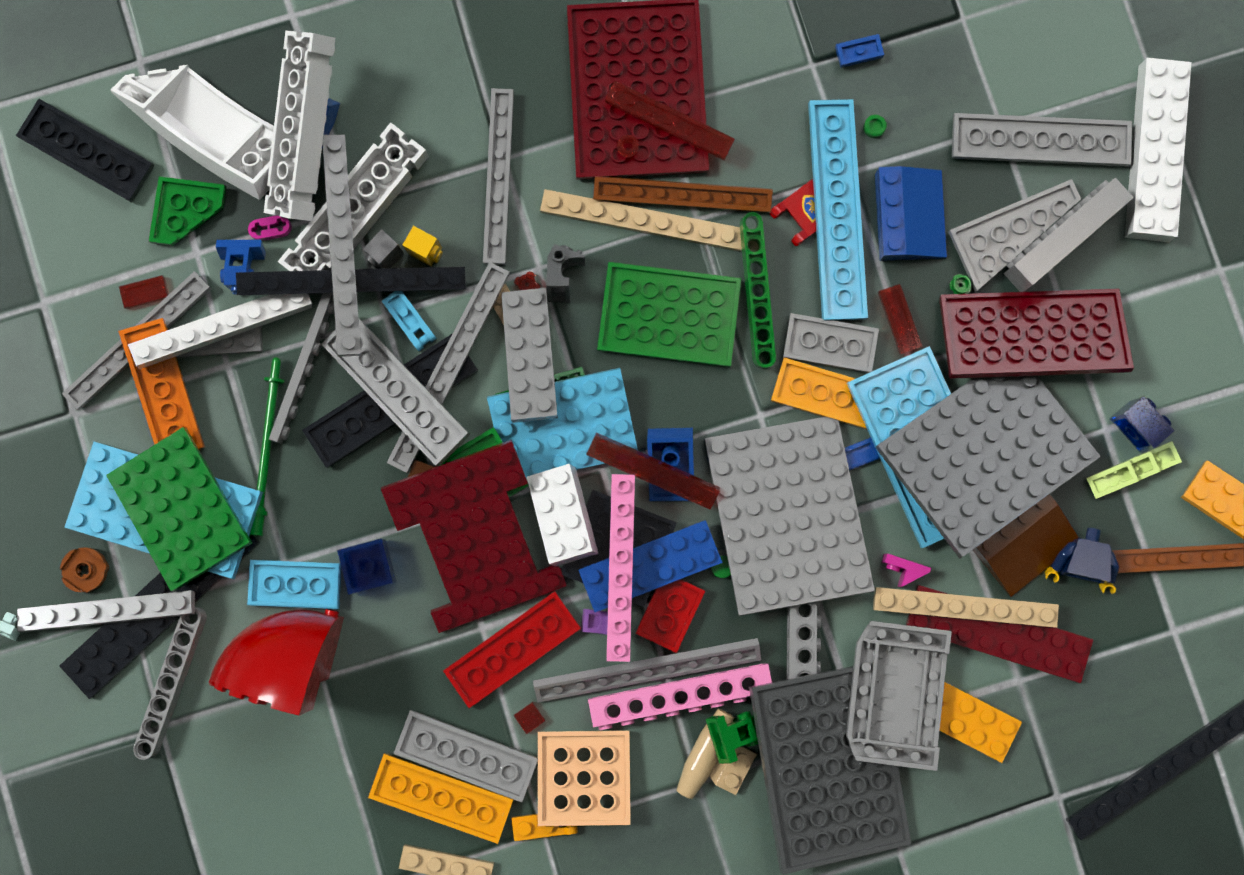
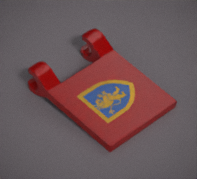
(802, 209)

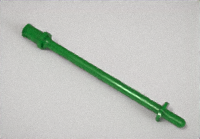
(273, 380)

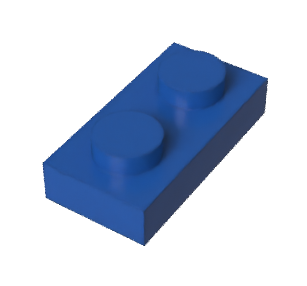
(859, 50)

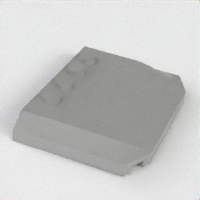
(897, 695)

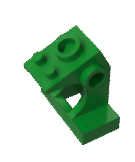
(732, 735)

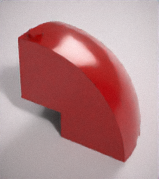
(280, 659)

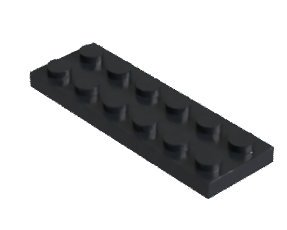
(85, 150)

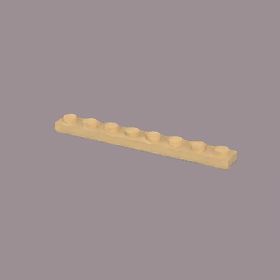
(965, 607)

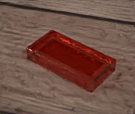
(144, 292)

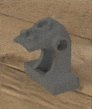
(558, 286)

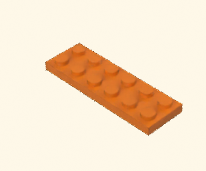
(161, 388)

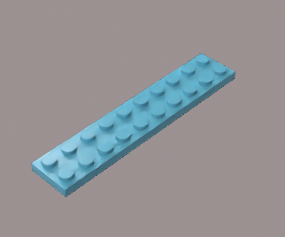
(837, 210)

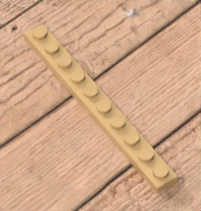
(643, 220)

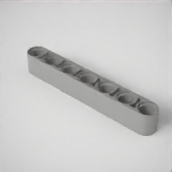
(161, 689)

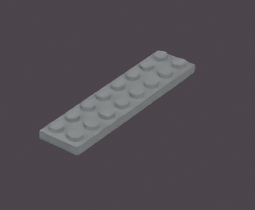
(1041, 139)
(401, 396)

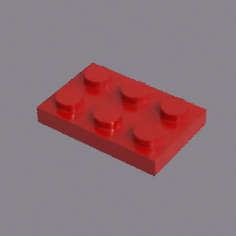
(670, 614)

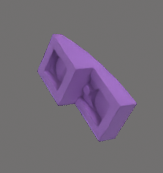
(594, 621)

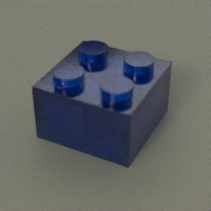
(1142, 424)
(366, 566)

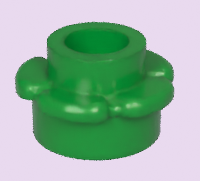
(964, 280)

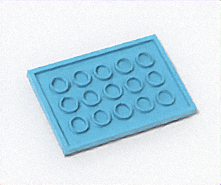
(583, 408)

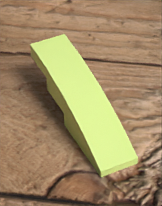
(1134, 469)

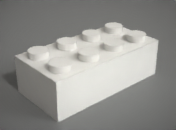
(562, 515)

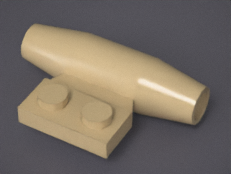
(704, 764)

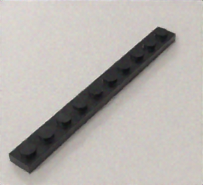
(366, 280)
(1158, 772)

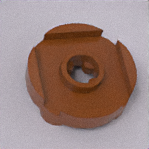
(71, 572)

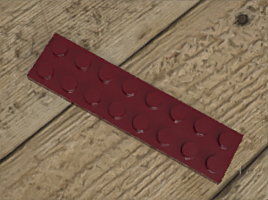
(1028, 645)

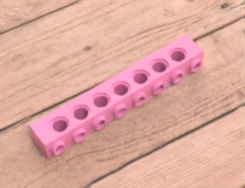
(620, 568)
(601, 719)

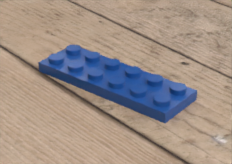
(657, 563)

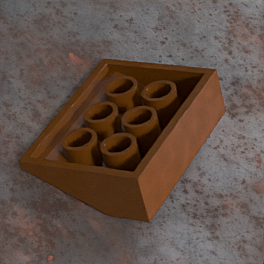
(1026, 545)

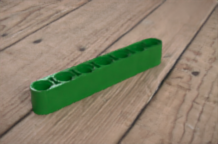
(762, 280)

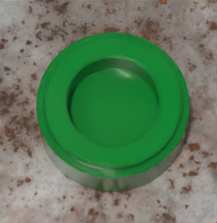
(875, 126)
(721, 570)

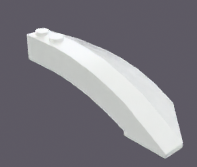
(202, 124)

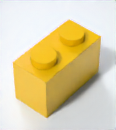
(423, 246)

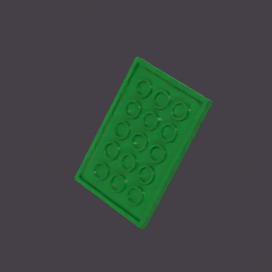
(669, 314)
(178, 509)

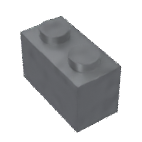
(382, 251)

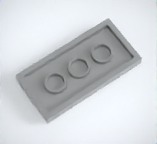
(830, 343)

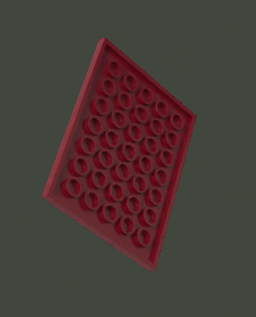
(651, 50)

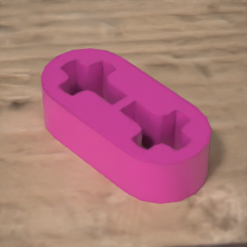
(270, 233)

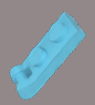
(408, 319)

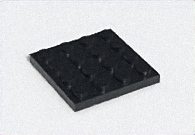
(646, 529)

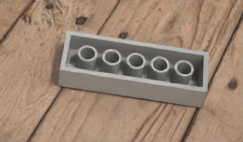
(1068, 234)

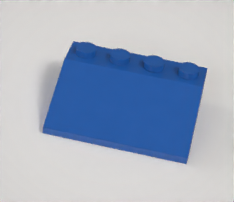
(910, 213)

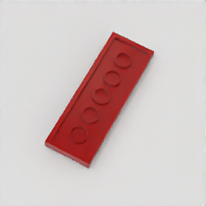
(511, 649)

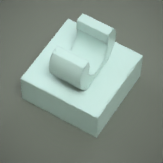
(8, 628)

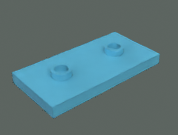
(294, 584)

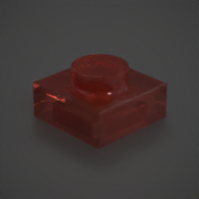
(529, 717)

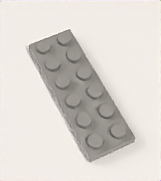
(529, 355)
(466, 755)

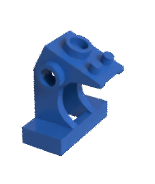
(238, 250)

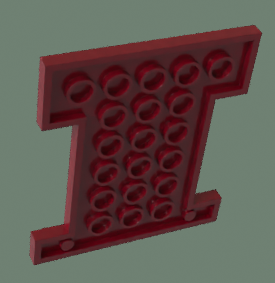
(473, 533)

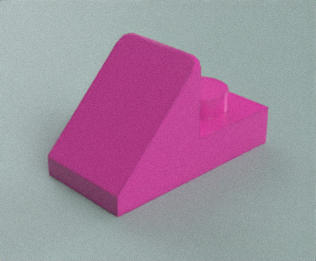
(910, 570)

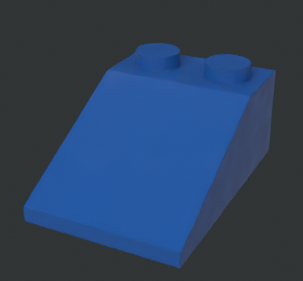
(674, 448)

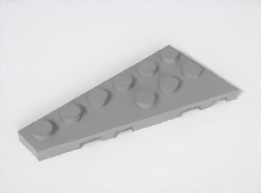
(1000, 236)

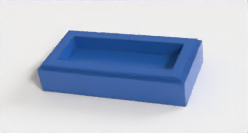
(861, 453)

